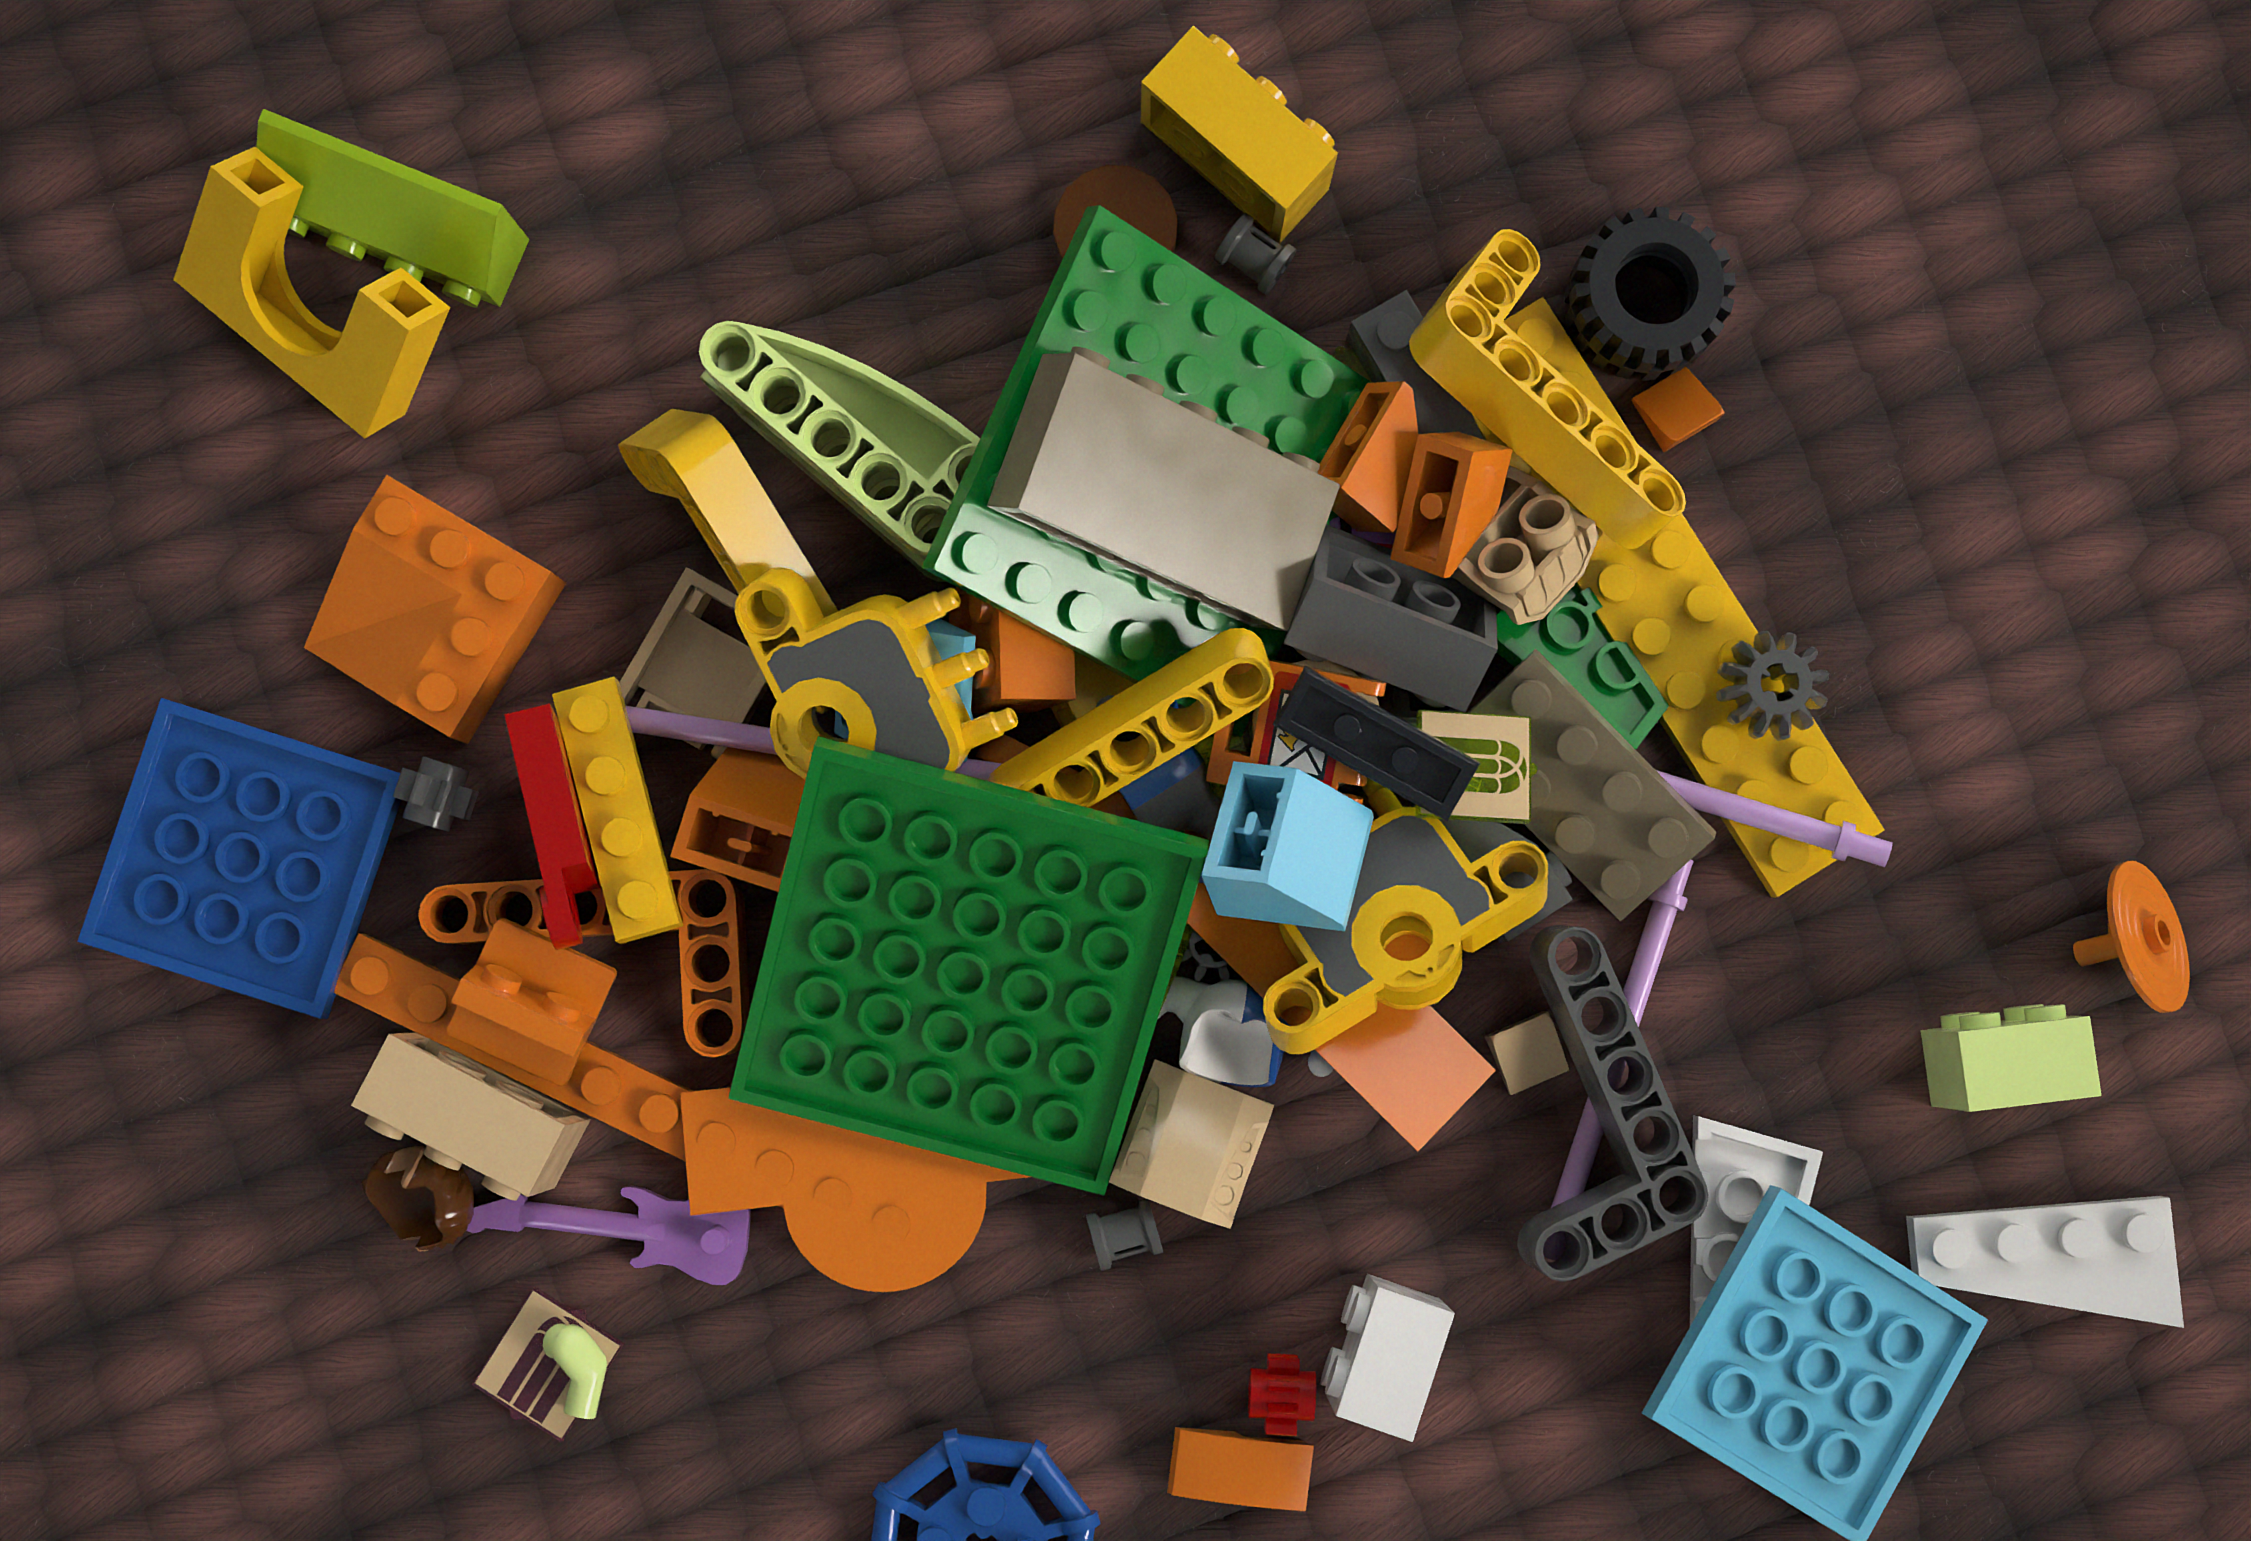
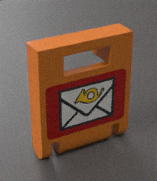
(1278, 747)

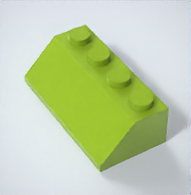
(395, 213)

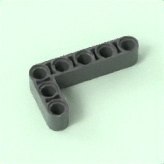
(1618, 1113)

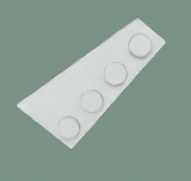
(1737, 1174)
(2068, 1255)

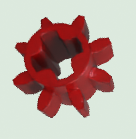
(1282, 1394)

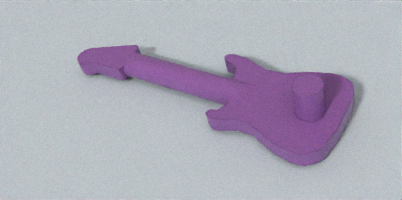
(701, 1245)

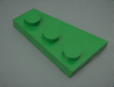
(1589, 660)

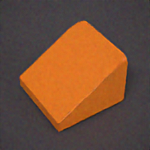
(1677, 408)

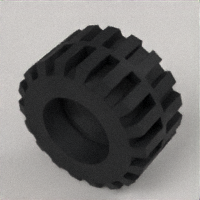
(1677, 253)

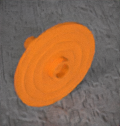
(2144, 938)

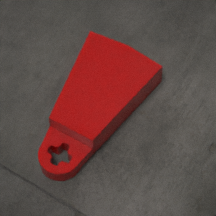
(554, 820)

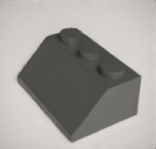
(1393, 622)

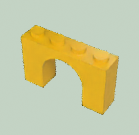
(240, 274)

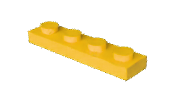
(617, 810)

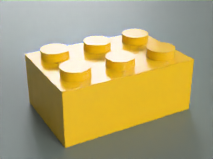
(1238, 132)

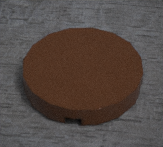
(1125, 193)

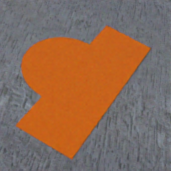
(1397, 1059)
(936, 1191)

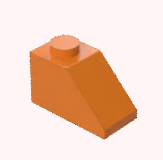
(1373, 457)
(1448, 500)

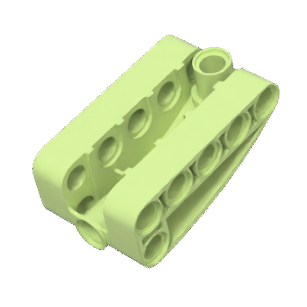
(845, 429)

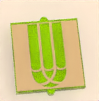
(1503, 747)

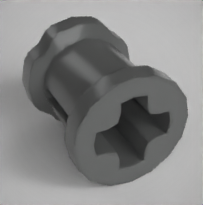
(1255, 254)
(1124, 1234)

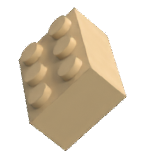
(469, 1115)

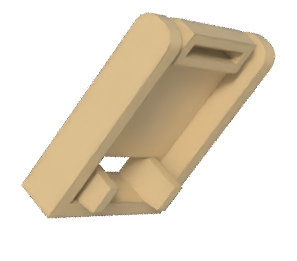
(693, 665)

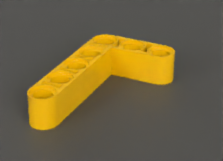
(1532, 404)
(701, 465)
(1147, 711)

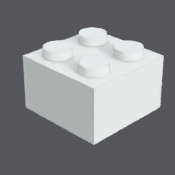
(1386, 1356)

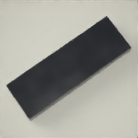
(1376, 743)

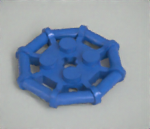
(982, 1506)

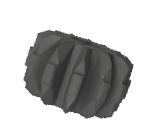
(1765, 707)

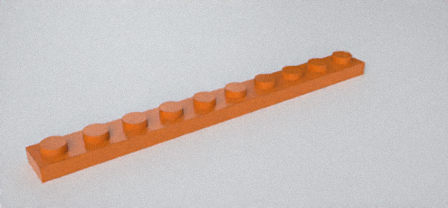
(599, 1086)

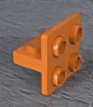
(530, 1001)

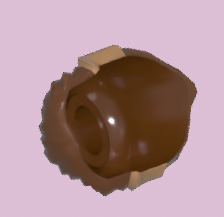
(420, 1197)

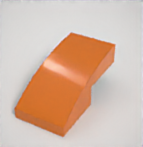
(1240, 1469)

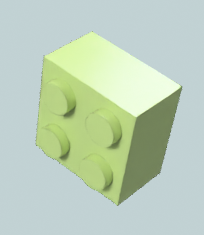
(2012, 1062)

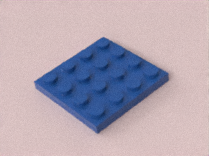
(242, 859)

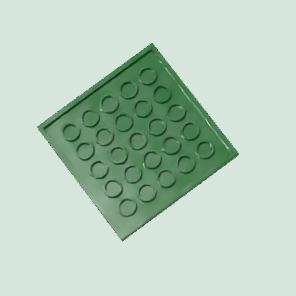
(1205, 347)
(965, 966)

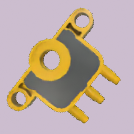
(871, 668)
(1407, 885)

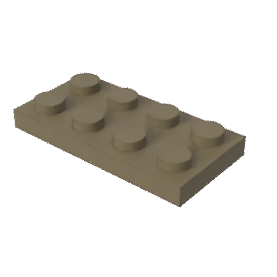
(1595, 793)

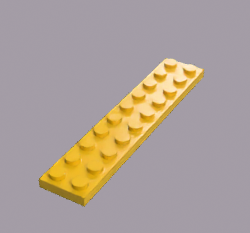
(1681, 629)

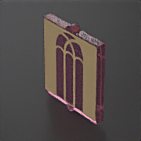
(525, 1377)

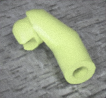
(582, 1362)

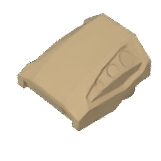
(1528, 550)
(1191, 1144)

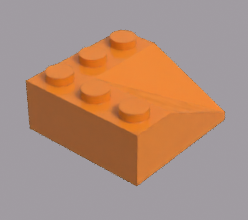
(430, 610)

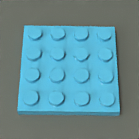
(1815, 1365)

